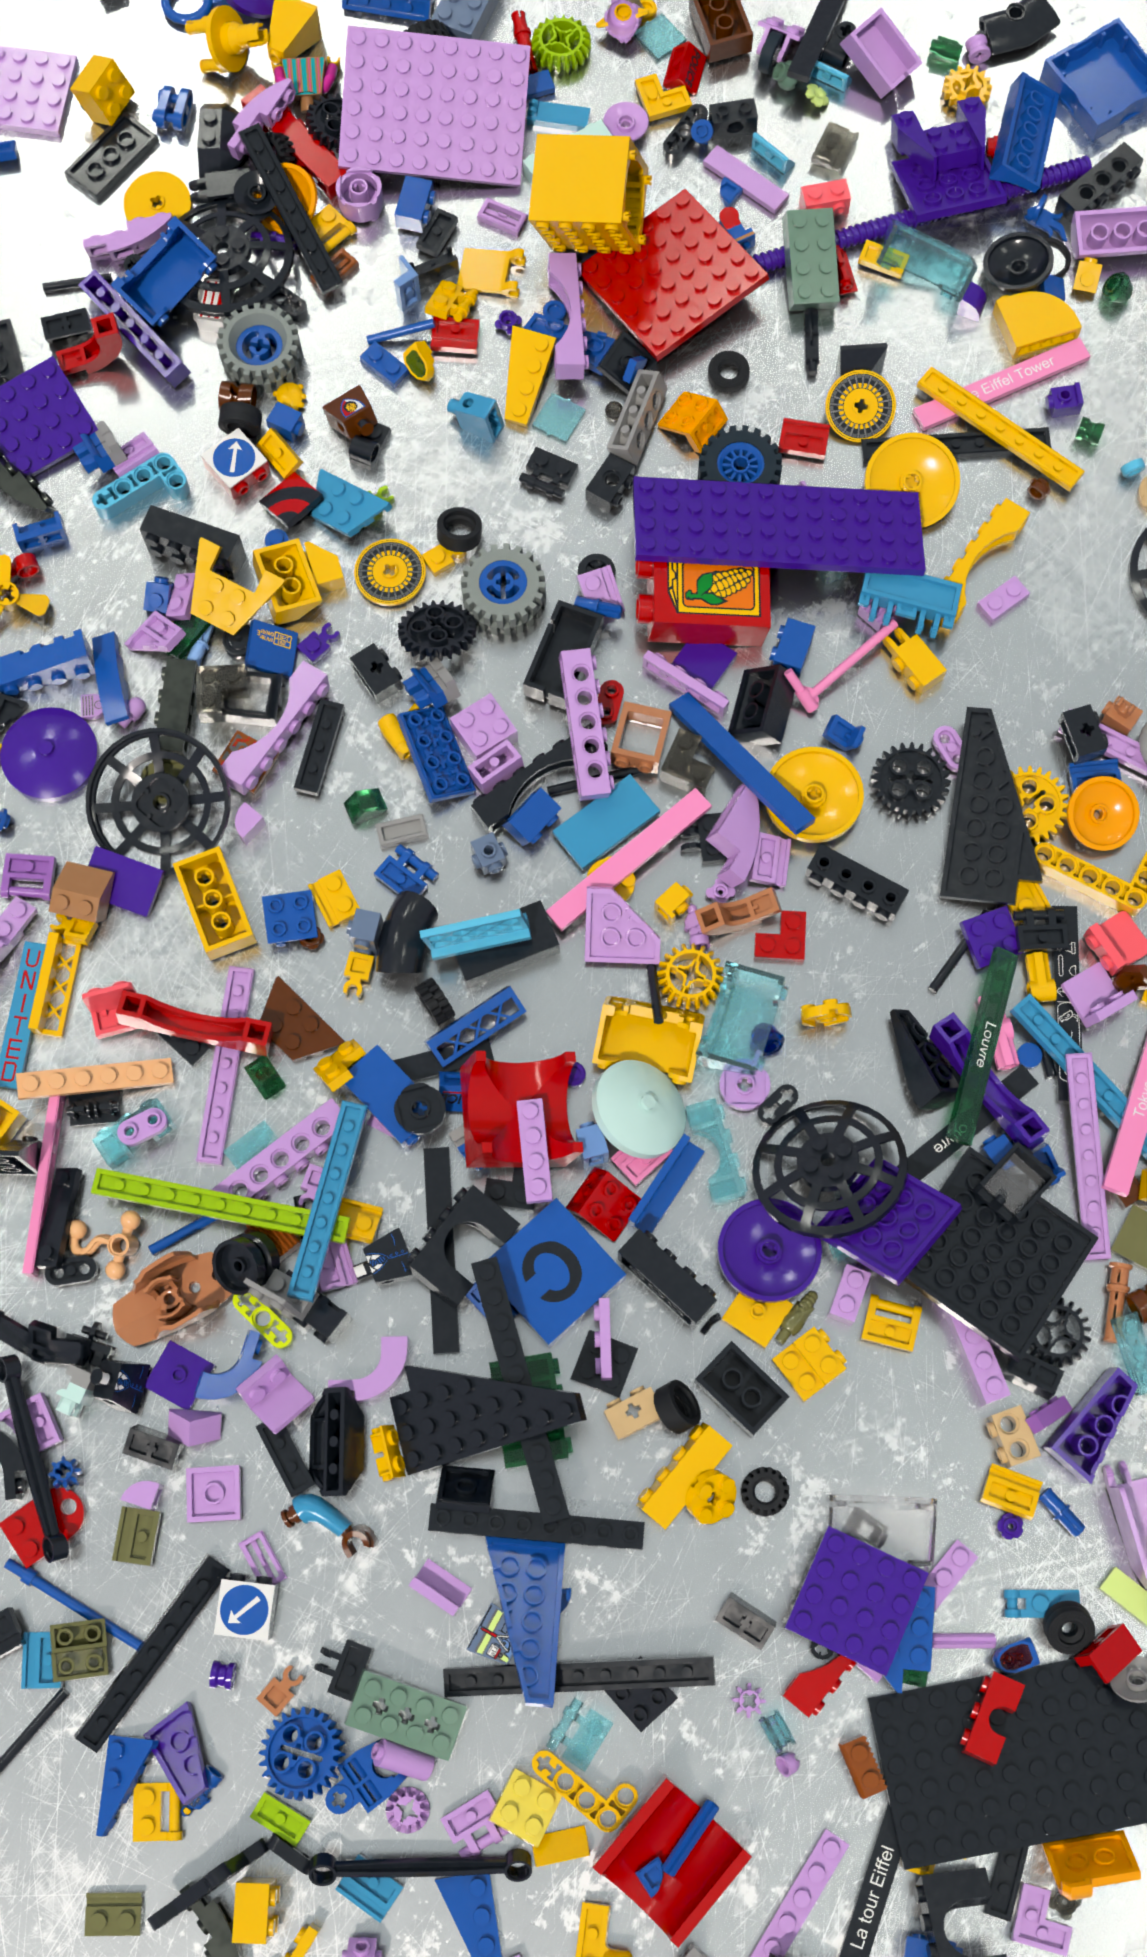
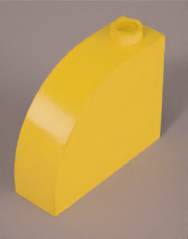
(1034, 322)

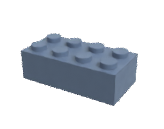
(465, 17)

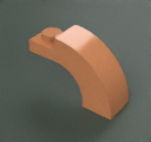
(738, 915)

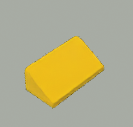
(562, 1846)

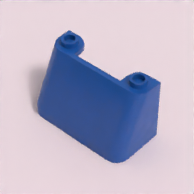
(166, 273)

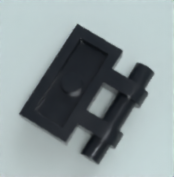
(552, 467)
(1041, 937)

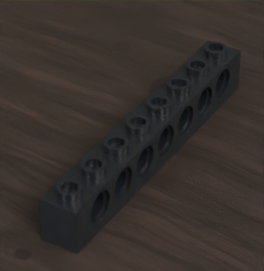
(530, 1526)

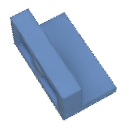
(407, 286)

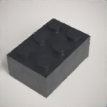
(741, 1389)

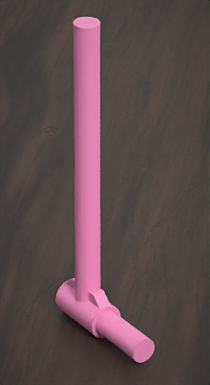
(809, 696)

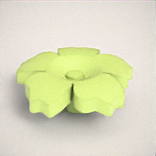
(817, 95)

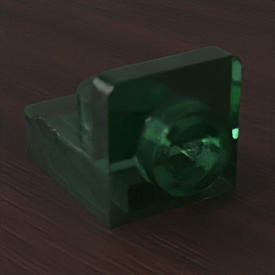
(265, 1077)

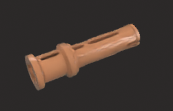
(1115, 1287)

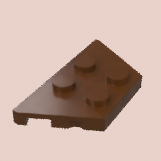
(296, 1025)

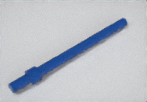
(30, 1577)

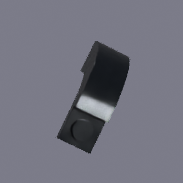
(12, 1467)

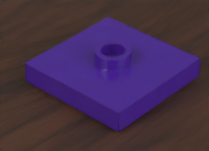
(177, 1375)

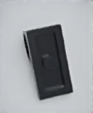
(366, 449)

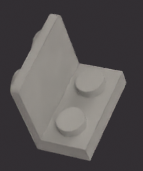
(275, 1295)

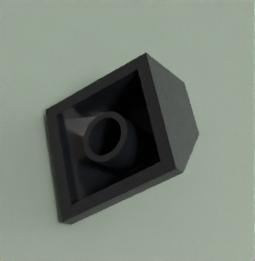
(861, 357)

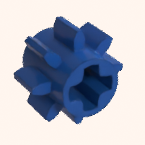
(59, 1469)

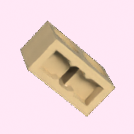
(1019, 1434)

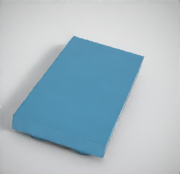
(606, 822)

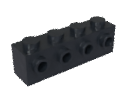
(856, 883)

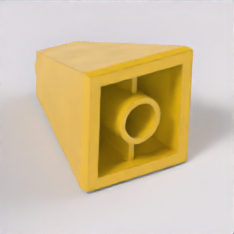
(292, 29)

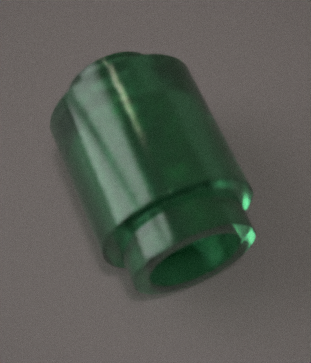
(945, 49)

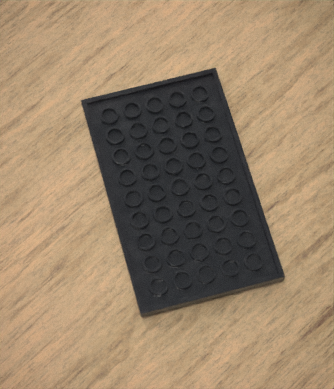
(1063, 1773)

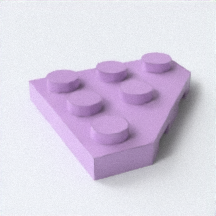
(617, 931)

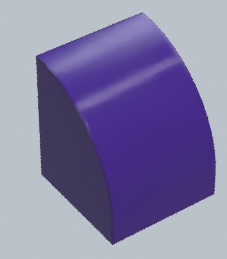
(972, 302)

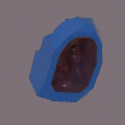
(1016, 1656)

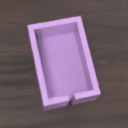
(881, 53)

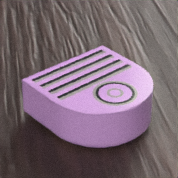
(91, 707)

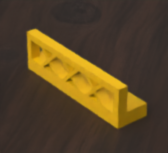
(46, 983)

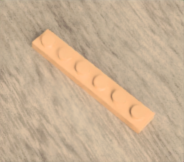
(94, 1079)

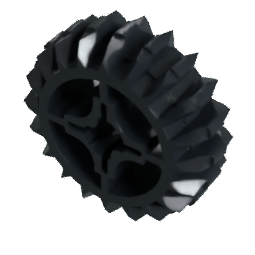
(1065, 1338)

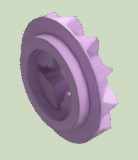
(420, 1807)

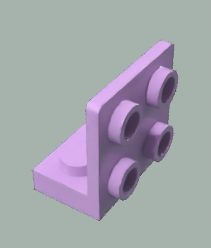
(1095, 995)
(275, 1394)

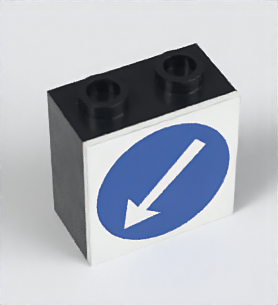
(246, 1607)

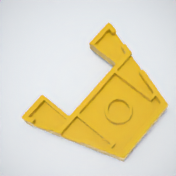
(222, 600)

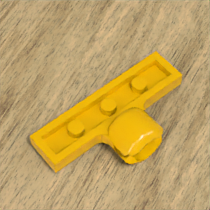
(594, 1932)

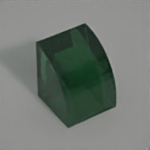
(365, 805)

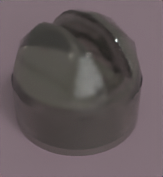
(613, 411)

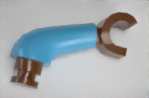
(316, 1509)

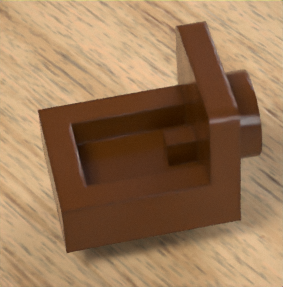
(1131, 978)

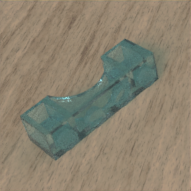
(706, 1121)

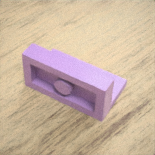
(440, 1587)

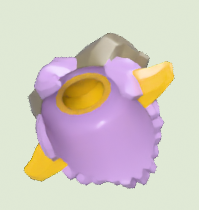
(623, 19)

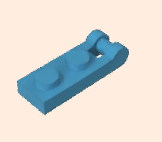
(1036, 1601)

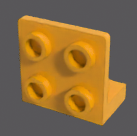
(695, 418)

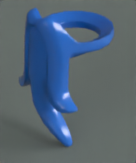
(1045, 220)

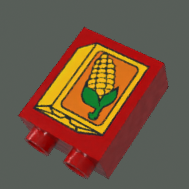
(704, 603)

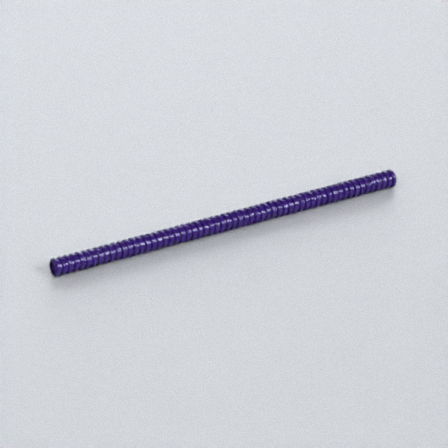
(872, 229)

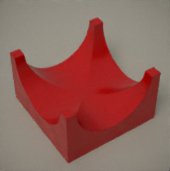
(491, 1113)

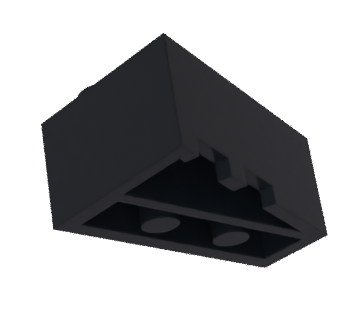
(325, 1318)

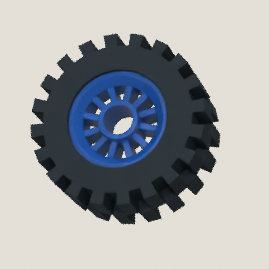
(754, 454)

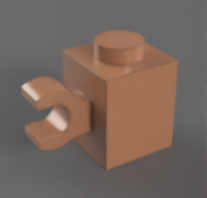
(1121, 715)

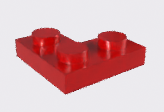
(788, 944)

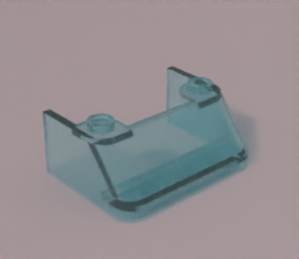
(927, 259)

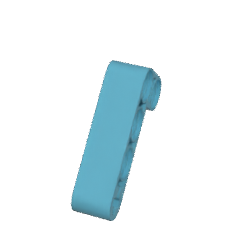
(140, 490)

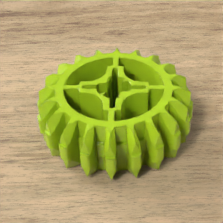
(558, 51)

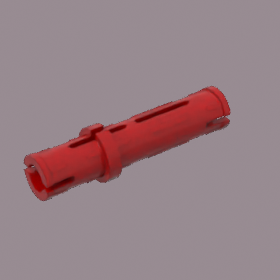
(522, 36)

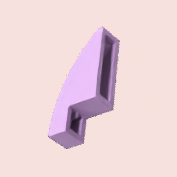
(737, 835)

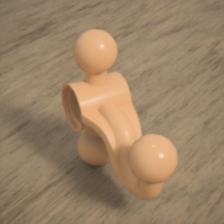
(115, 1268)

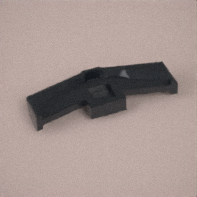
(41, 1342)

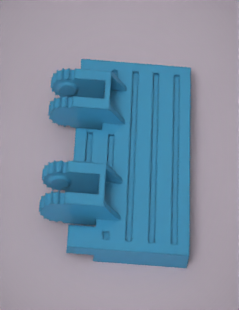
(928, 595)

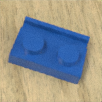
(1091, 769)

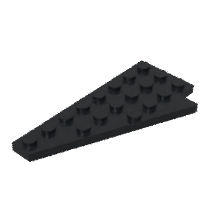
(987, 830)
(465, 1415)

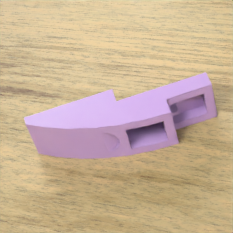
(263, 109)
(139, 236)
(12, 924)

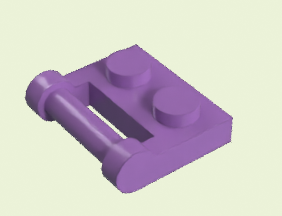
(28, 868)

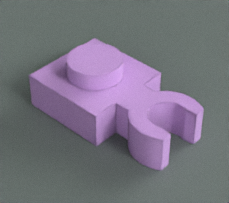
(310, 1183)

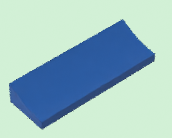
(1024, 133)

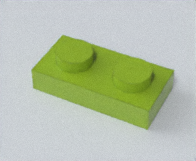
(280, 1818)

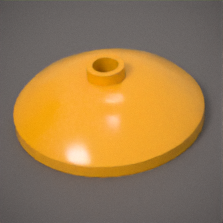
(304, 188)
(1117, 811)

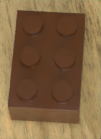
(722, 28)

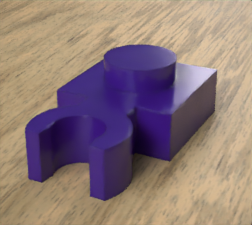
(316, 646)

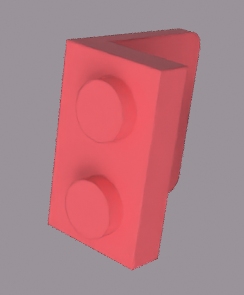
(1116, 942)
(103, 1007)

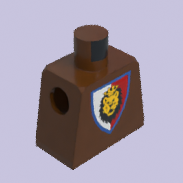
(351, 413)

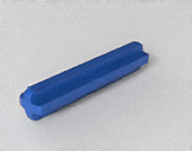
(690, 1838)

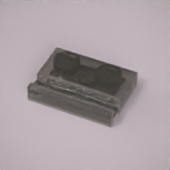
(834, 147)

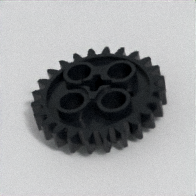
(325, 121)
(437, 630)
(910, 801)

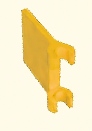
(489, 270)

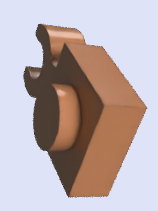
(278, 1693)

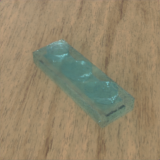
(1132, 1348)

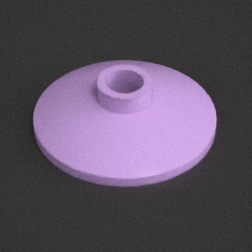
(628, 115)

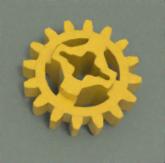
(966, 84)

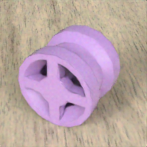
(977, 49)

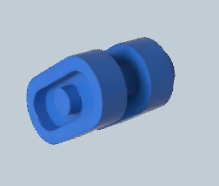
(164, 115)

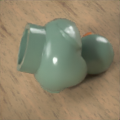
(780, 74)

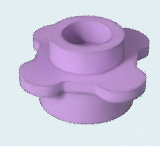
(720, 885)

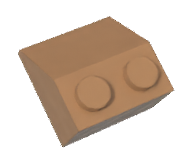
(82, 892)

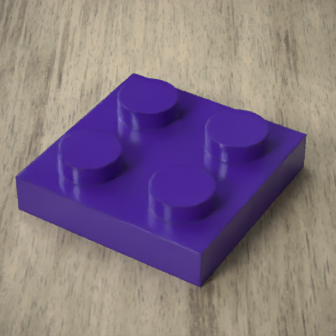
(987, 932)

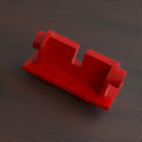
(845, 276)

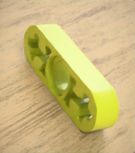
(271, 1337)

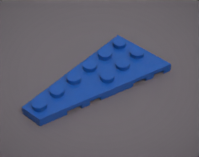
(530, 1594)

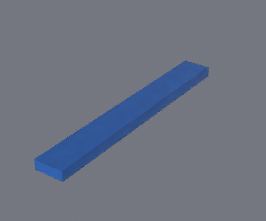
(742, 763)

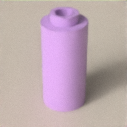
(402, 1760)

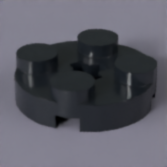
(427, 1096)

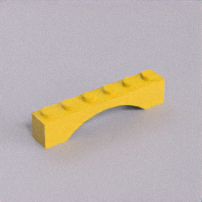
(1003, 527)

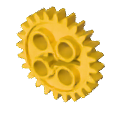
(1044, 820)

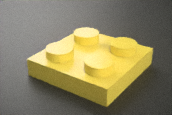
(525, 1807)

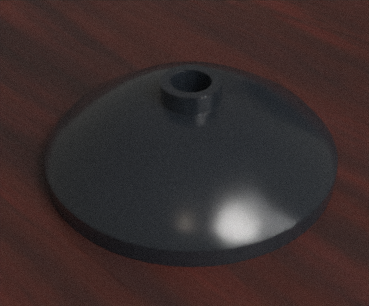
(1016, 253)

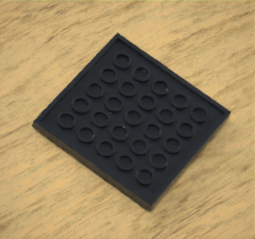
(995, 1274)

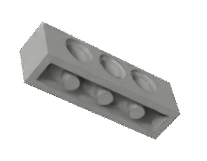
(638, 416)

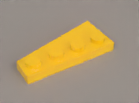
(527, 370)

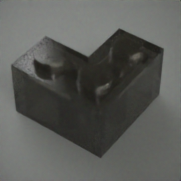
(216, 685)
(681, 766)

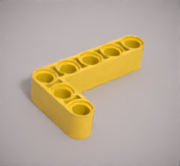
(1100, 878)

